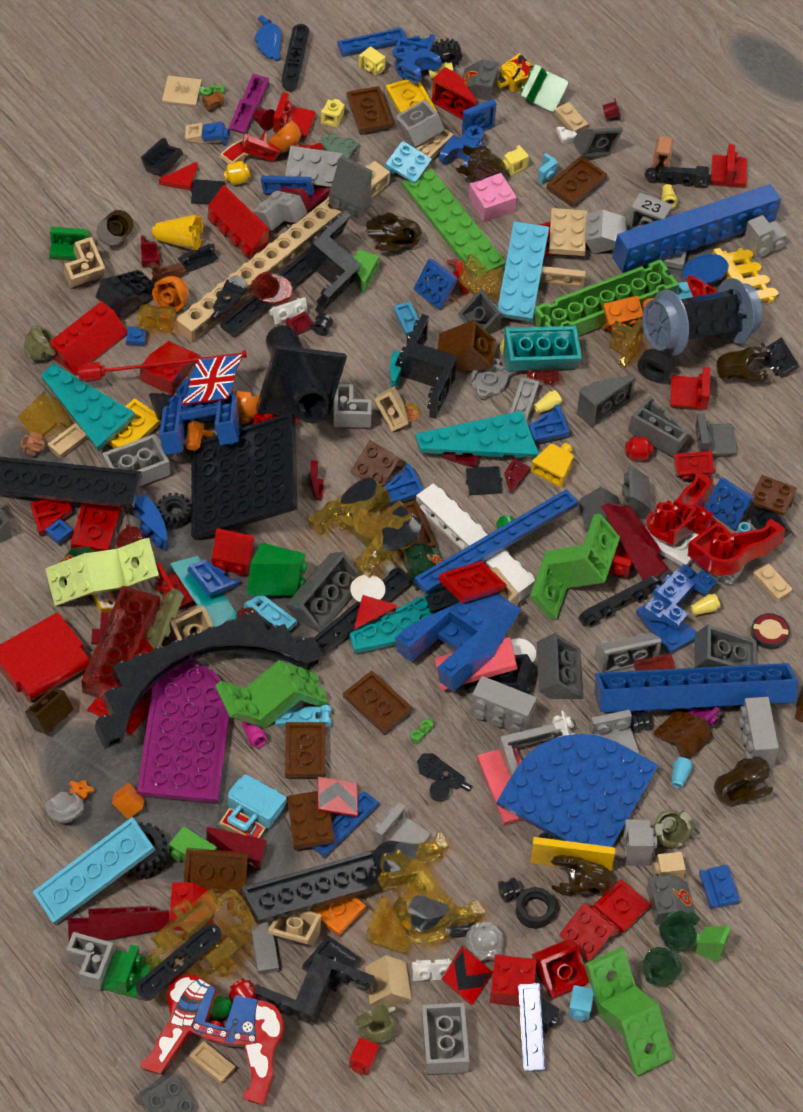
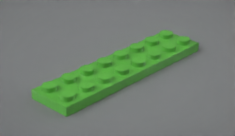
(452, 220)

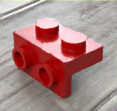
(690, 463)

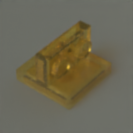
(626, 340)

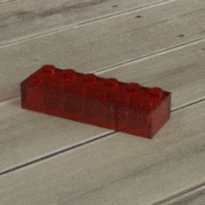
(121, 638)

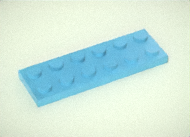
(523, 271)
(94, 871)

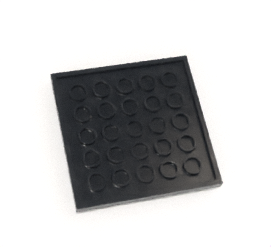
(244, 479)

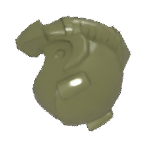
(37, 343)
(673, 828)
(376, 1023)

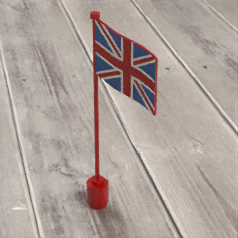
(209, 381)

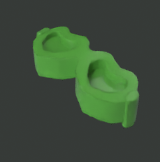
(211, 90)
(425, 727)

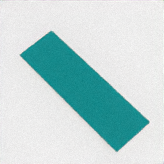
(217, 606)

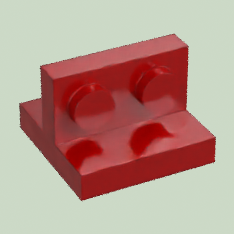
(729, 169)

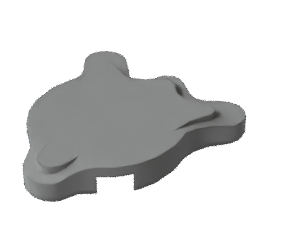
(492, 381)

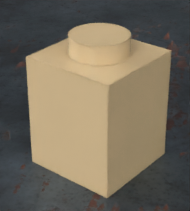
(670, 864)

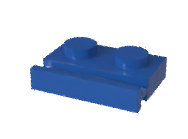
(719, 887)

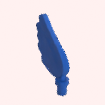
(268, 39)

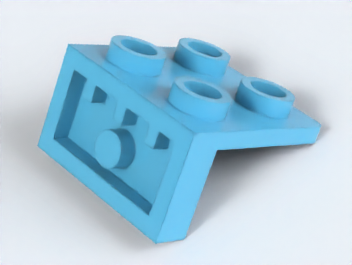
(407, 162)

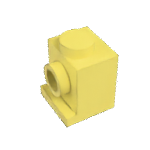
(372, 61)
(333, 109)
(516, 161)

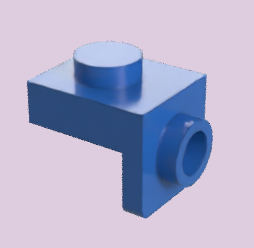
(215, 132)

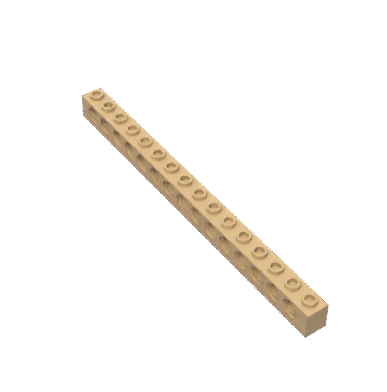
(271, 259)

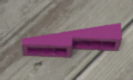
(249, 104)

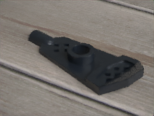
(234, 288)
(434, 768)

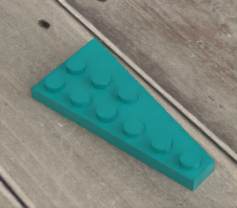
(90, 409)
(485, 437)
(383, 632)

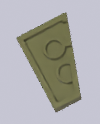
(168, 612)

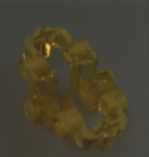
(196, 917)

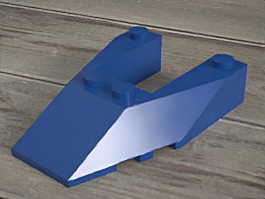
(177, 416)
(467, 627)

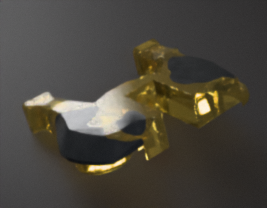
(356, 513)
(423, 908)

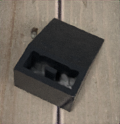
(126, 292)

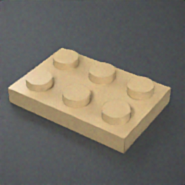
(567, 231)

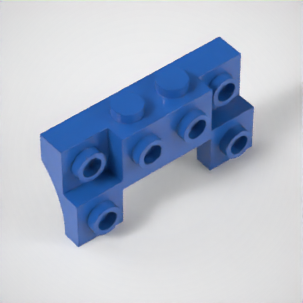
(673, 592)

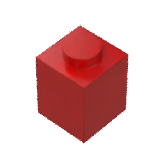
(363, 1056)

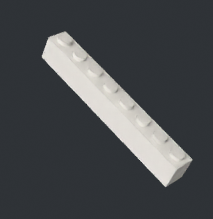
(465, 531)

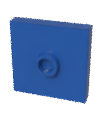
(480, 115)

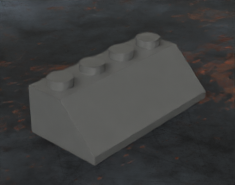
(324, 592)

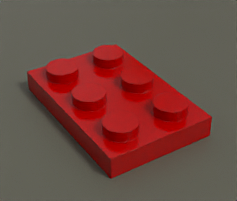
(95, 526)
(471, 581)

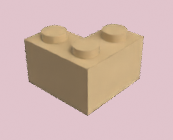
(87, 266)

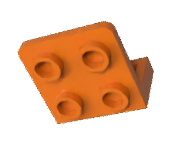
(624, 310)

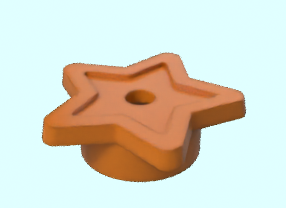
(80, 788)

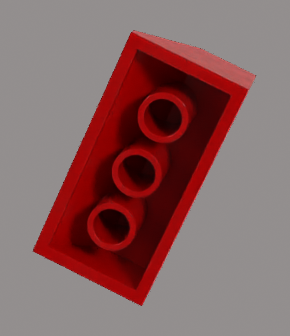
(238, 223)
(88, 338)

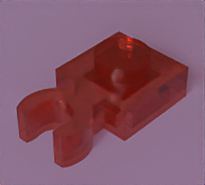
(548, 376)

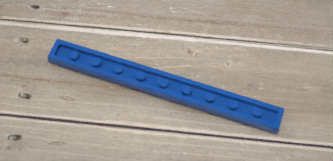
(499, 539)

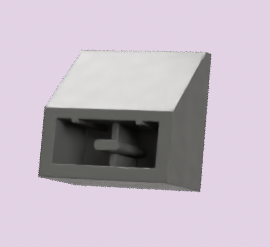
(637, 492)

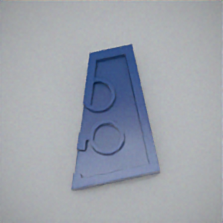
(671, 638)

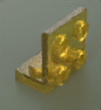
(477, 276)
(44, 415)
(386, 929)

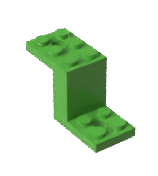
(575, 566)
(272, 694)
(629, 1011)

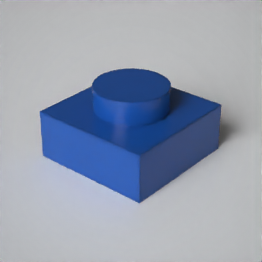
(136, 336)
(59, 531)

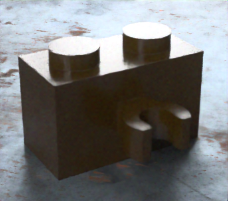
(49, 710)

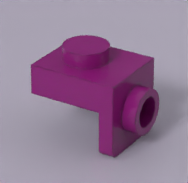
(710, 715)

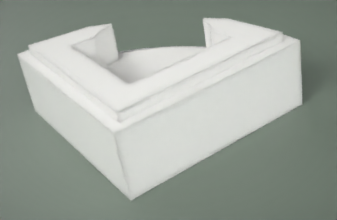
(565, 135)

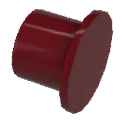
(611, 110)
(264, 118)

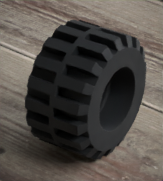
(155, 860)

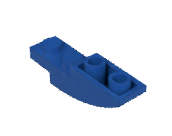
(151, 521)

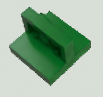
(63, 242)
(125, 972)

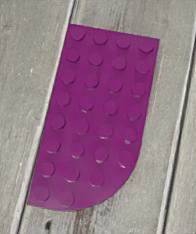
(184, 736)

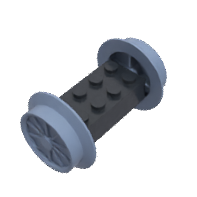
(673, 321)

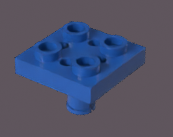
(440, 286)
(739, 499)

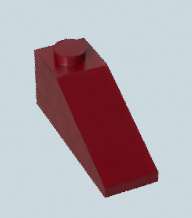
(238, 842)

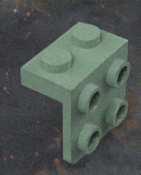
(334, 143)

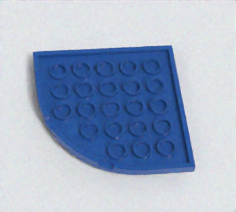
(578, 788)

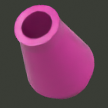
(254, 734)

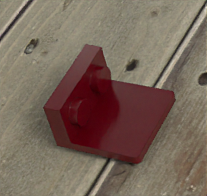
(309, 200)

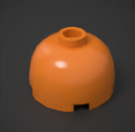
(286, 137)
(171, 292)
(246, 406)

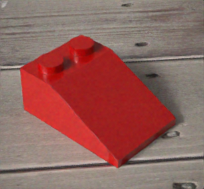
(452, 93)
(168, 376)

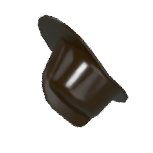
(115, 227)

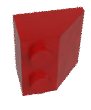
(233, 552)
(181, 891)
(560, 968)

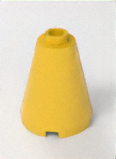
(180, 231)

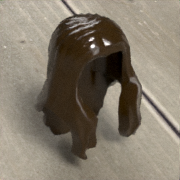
(481, 163)
(393, 232)
(737, 364)
(741, 782)
(582, 876)

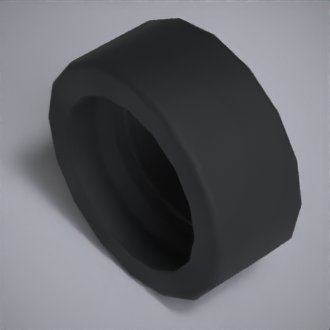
(651, 372)
(540, 894)

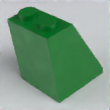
(276, 571)

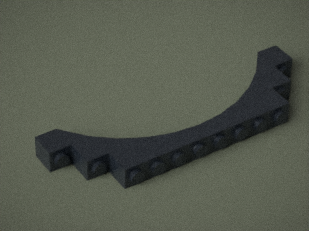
(238, 635)

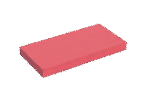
(501, 663)
(497, 778)

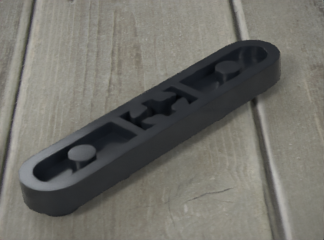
(298, 45)
(618, 601)
(163, 975)

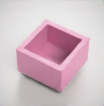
(492, 197)

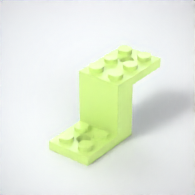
(101, 571)

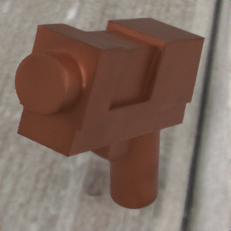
(171, 270)

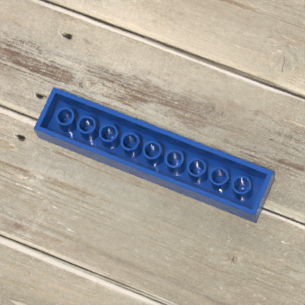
(694, 228)
(694, 687)

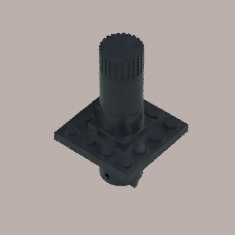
(299, 378)

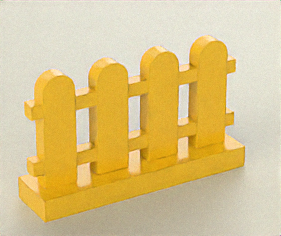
(746, 269)

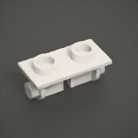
(288, 310)
(563, 724)
(425, 970)

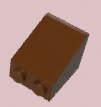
(471, 346)

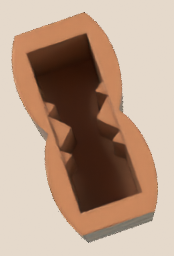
(662, 152)

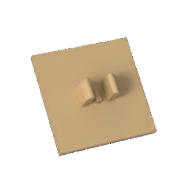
(181, 90)

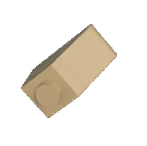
(392, 408)

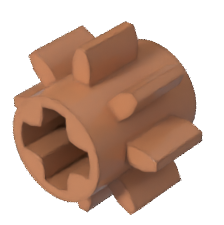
(32, 443)

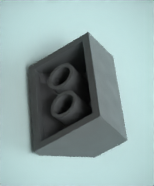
(559, 668)

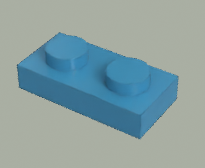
(406, 317)

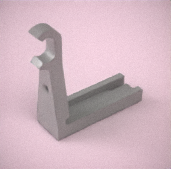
(509, 742)

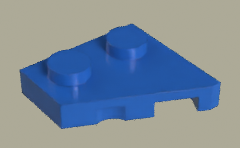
(416, 43)
(549, 426)
(404, 486)
(211, 578)

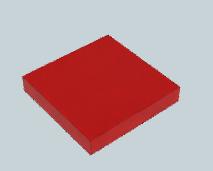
(622, 905)

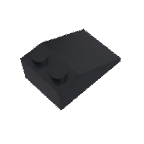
(518, 679)

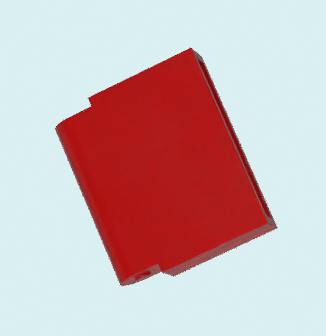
(42, 657)

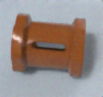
(213, 100)

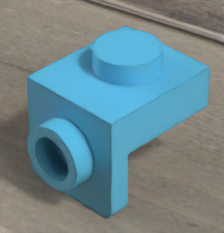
(548, 169)

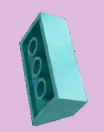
(541, 348)

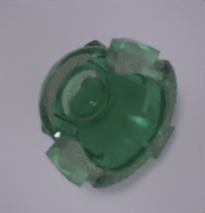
(678, 930)
(661, 966)

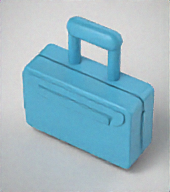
(255, 801)

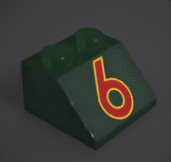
(419, 559)

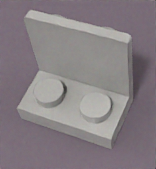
(615, 727)

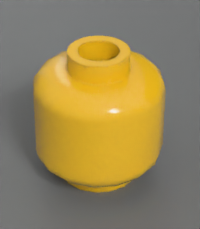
(237, 173)

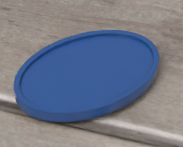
(707, 268)

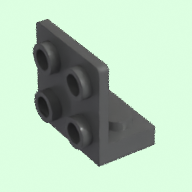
(715, 437)
(166, 1095)

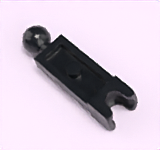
(678, 175)

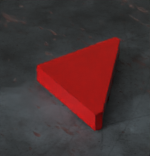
(181, 178)
(458, 267)
(371, 610)

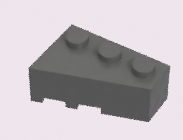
(658, 427)

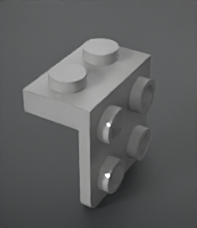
(399, 828)

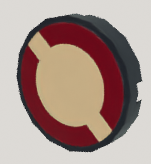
(770, 630)

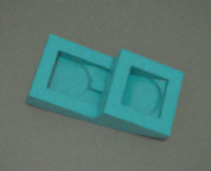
(395, 371)

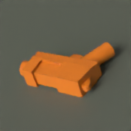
(195, 434)

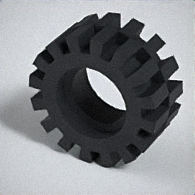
(447, 46)
(174, 501)

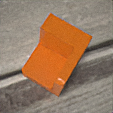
(128, 801)

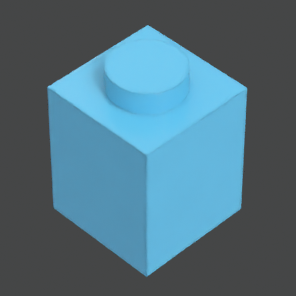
(581, 1003)

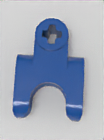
(411, 63)
(453, 149)

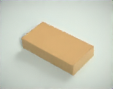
(67, 441)
(212, 1062)

